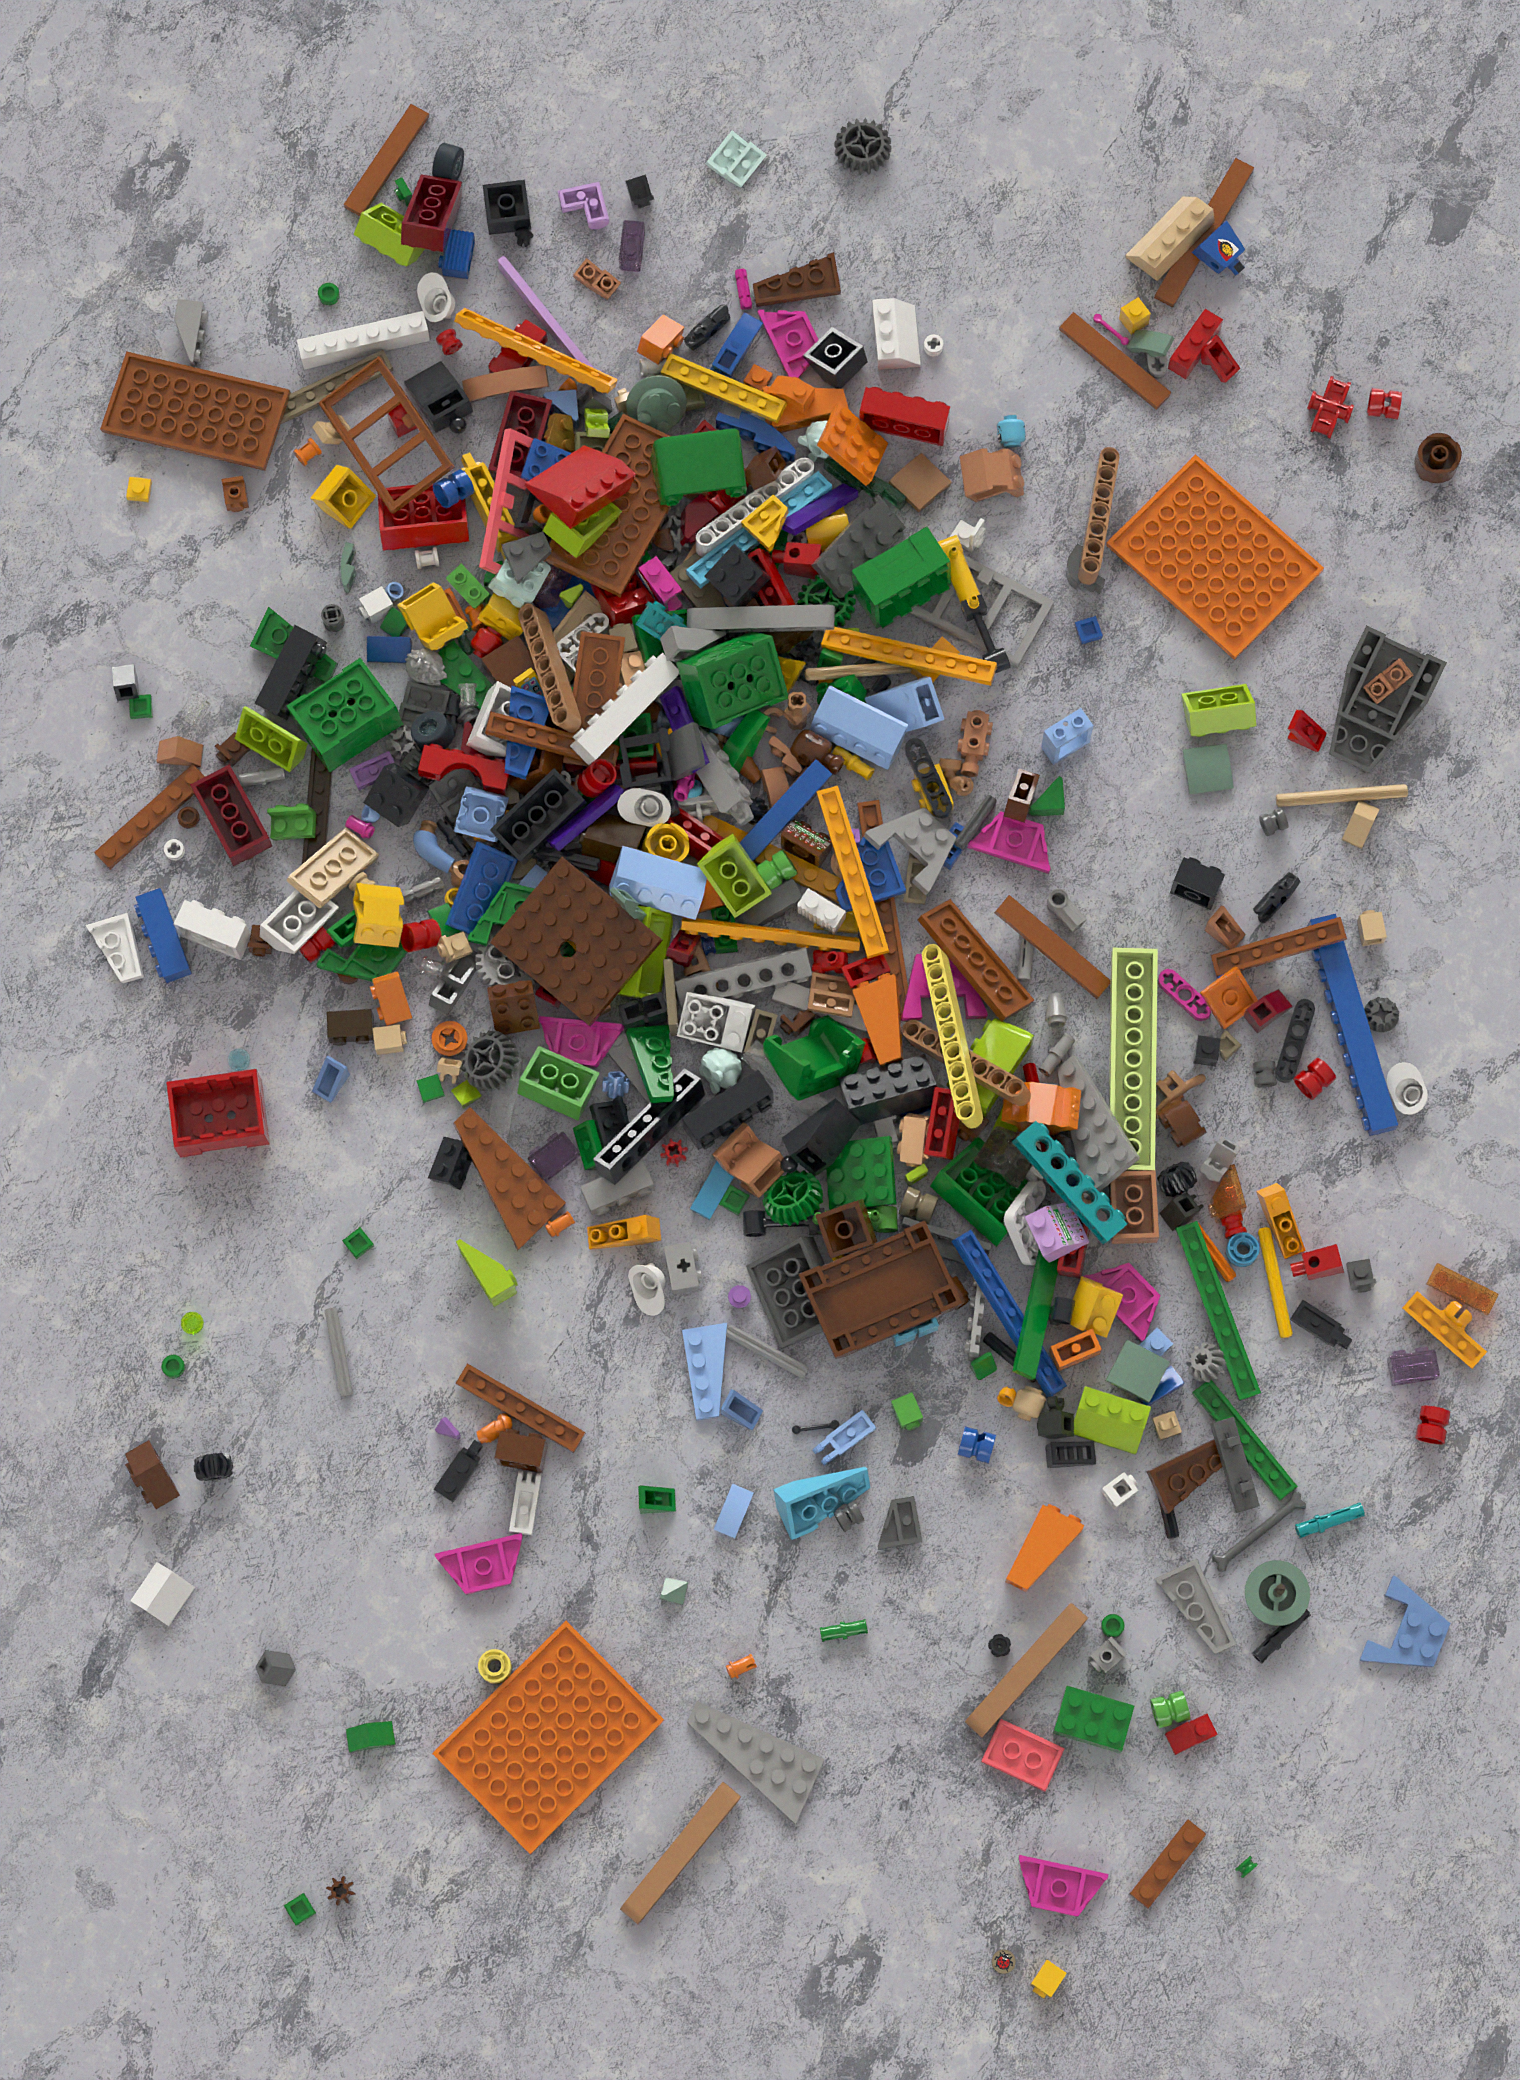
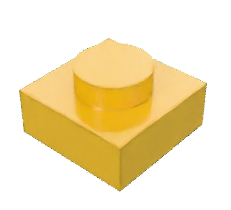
(139, 489)

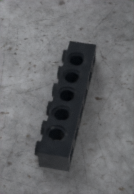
(648, 1128)

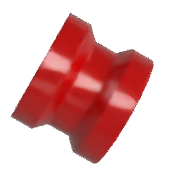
(449, 342)
(1233, 1225)

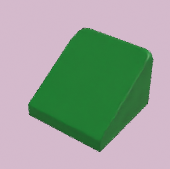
(394, 623)
(983, 1366)

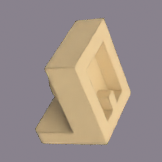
(328, 433)
(453, 947)

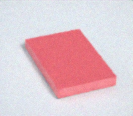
(1022, 1755)

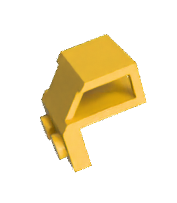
(432, 617)
(378, 915)

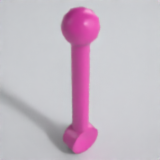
(1098, 319)

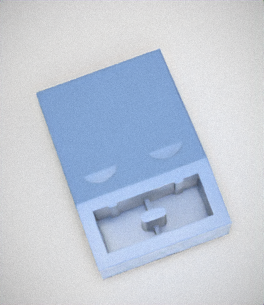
(910, 703)

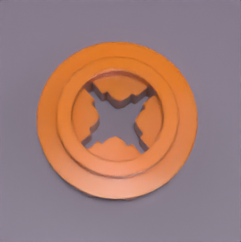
(447, 1028)

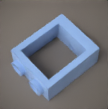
(1063, 740)

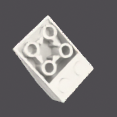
(716, 1021)

